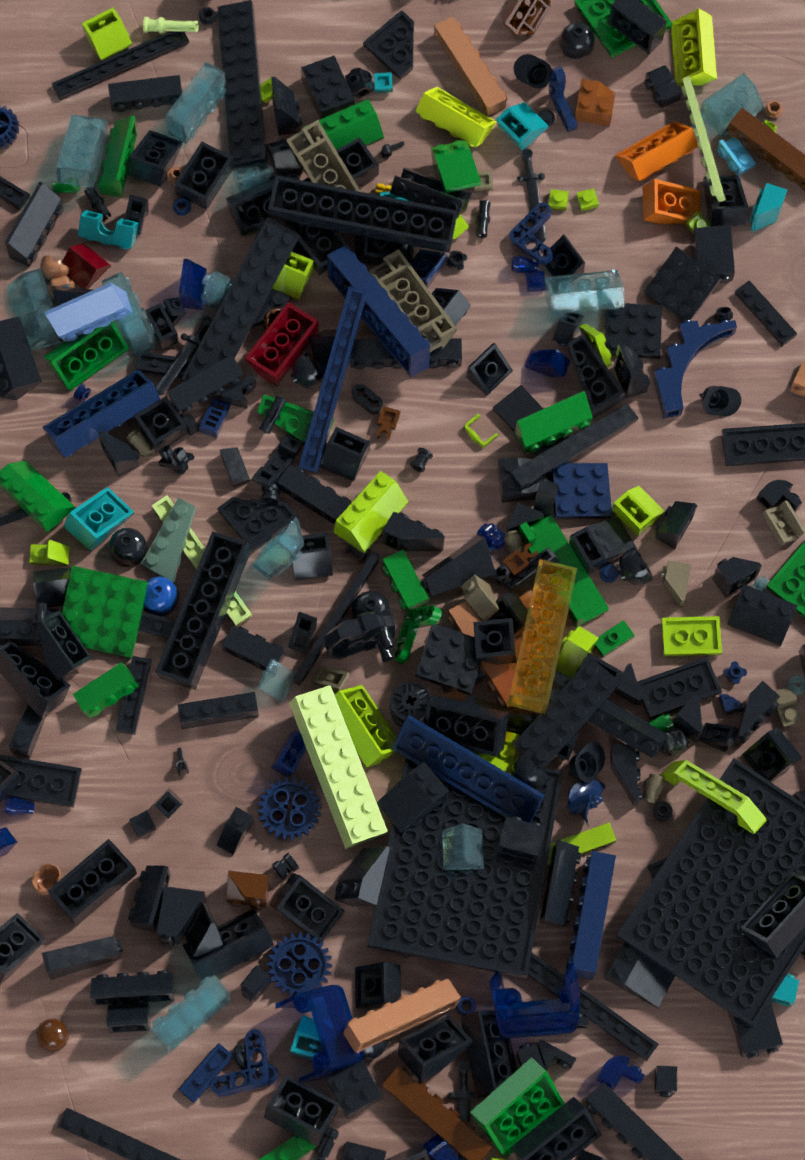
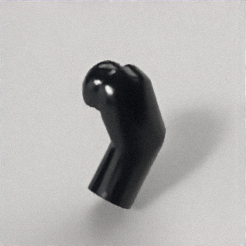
(238, 1056)

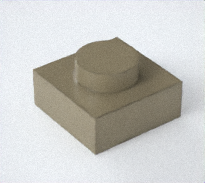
(486, 181)

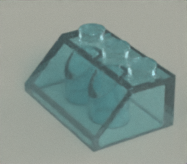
(727, 102)
(280, 550)

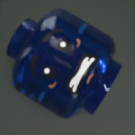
(493, 535)

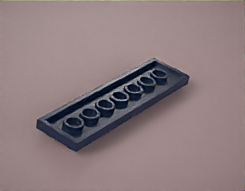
(467, 771)

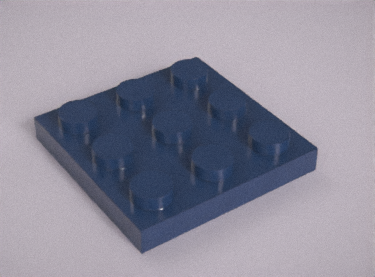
(582, 491)

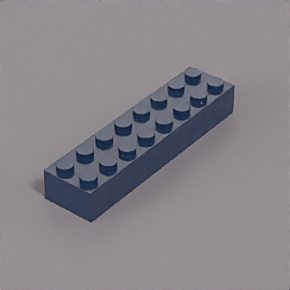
(380, 312)

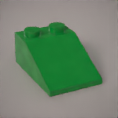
(455, 166)

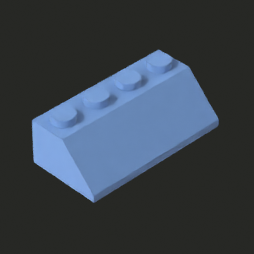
(89, 312)

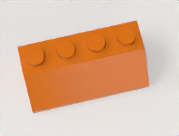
(657, 150)

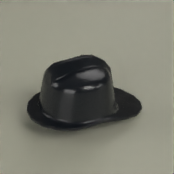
(532, 71)
(720, 400)
(587, 762)

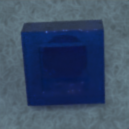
(535, 281)

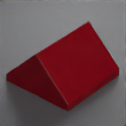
(84, 265)

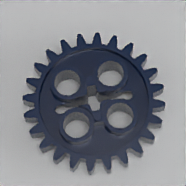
(307, 811)
(313, 953)

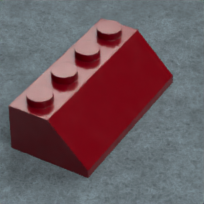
(282, 343)

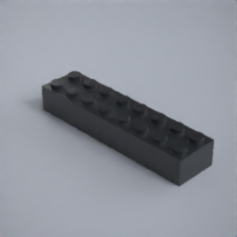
(203, 610)

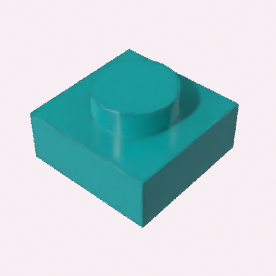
(383, 82)

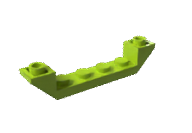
(716, 790)

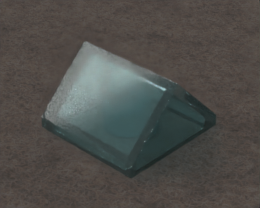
(252, 175)
(462, 848)

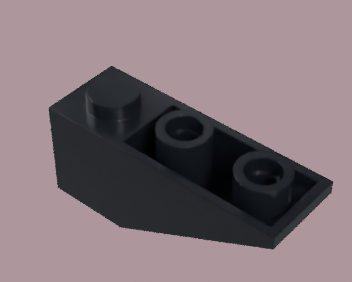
(624, 767)

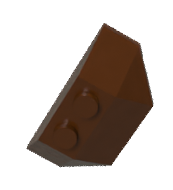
(525, 16)

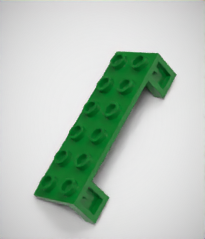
(585, 600)

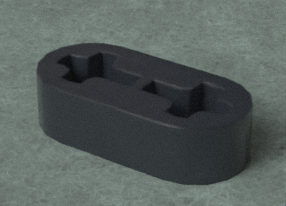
(370, 396)

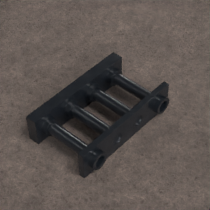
(428, 191)

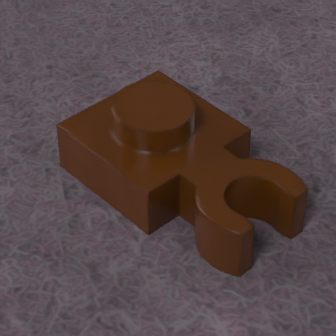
(387, 420)
(518, 561)

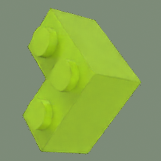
(574, 651)

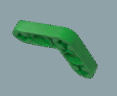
(413, 620)

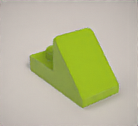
(50, 554)

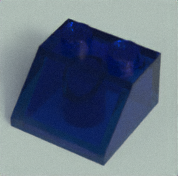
(191, 285)

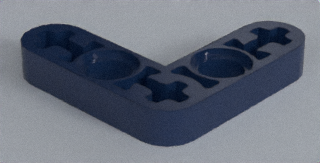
(556, 93)
(528, 232)
(248, 1074)

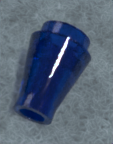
(522, 265)
(18, 806)

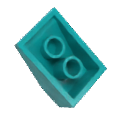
(97, 518)

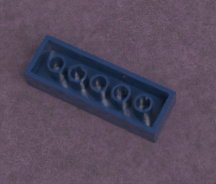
(101, 413)
(592, 915)

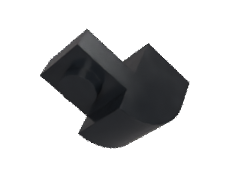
(777, 492)

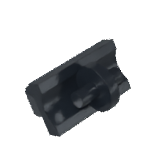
(175, 459)

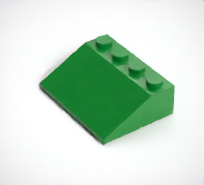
(517, 1106)

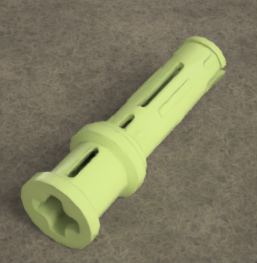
(161, 25)

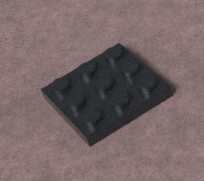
(682, 285)
(636, 327)
(449, 660)

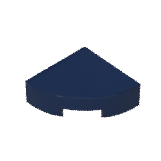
(729, 704)

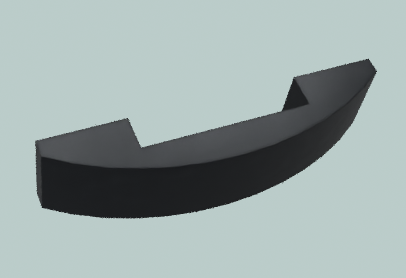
(279, 462)

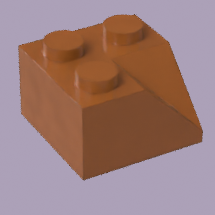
(594, 103)

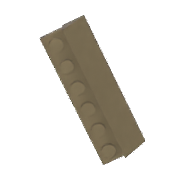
(320, 158)
(414, 299)

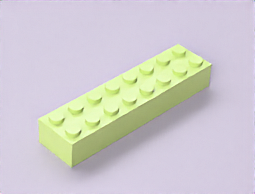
(338, 767)

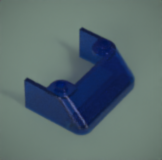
(330, 1017)
(540, 1017)

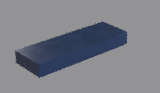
(206, 1072)

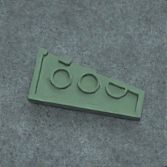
(168, 545)

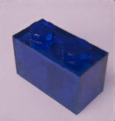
(289, 754)

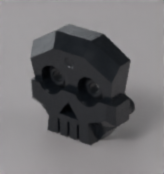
(362, 634)

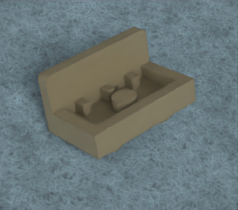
(784, 523)

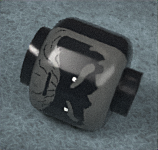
(676, 742)

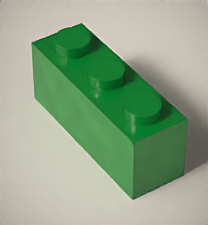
(404, 581)
(105, 690)

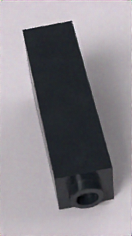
(460, 567)
(81, 956)

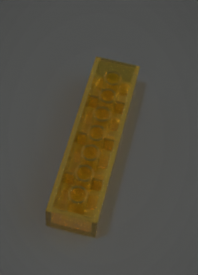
(541, 636)

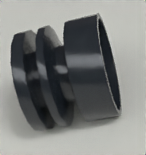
(409, 692)

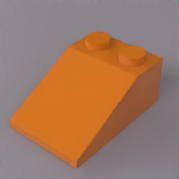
(669, 202)

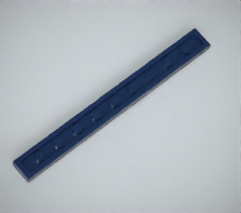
(333, 380)

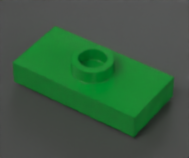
(613, 638)

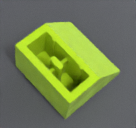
(106, 34)
(294, 276)
(637, 510)

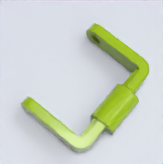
(472, 434)

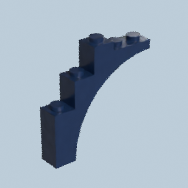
(678, 357)

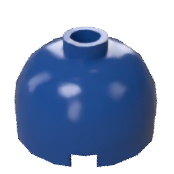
(161, 596)

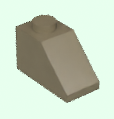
(676, 580)
(480, 597)

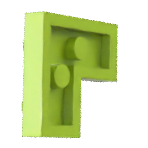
(598, 341)

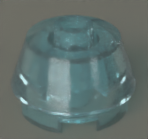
(215, 288)

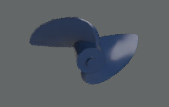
(584, 797)

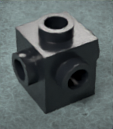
(359, 82)

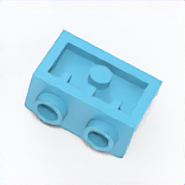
(735, 155)

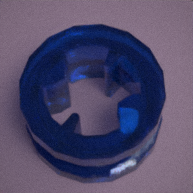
(82, 393)

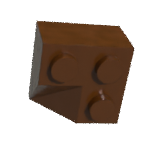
(247, 889)

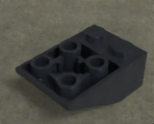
(411, 535)
(601, 543)
(760, 703)

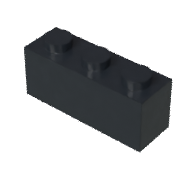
(252, 648)

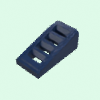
(214, 431)

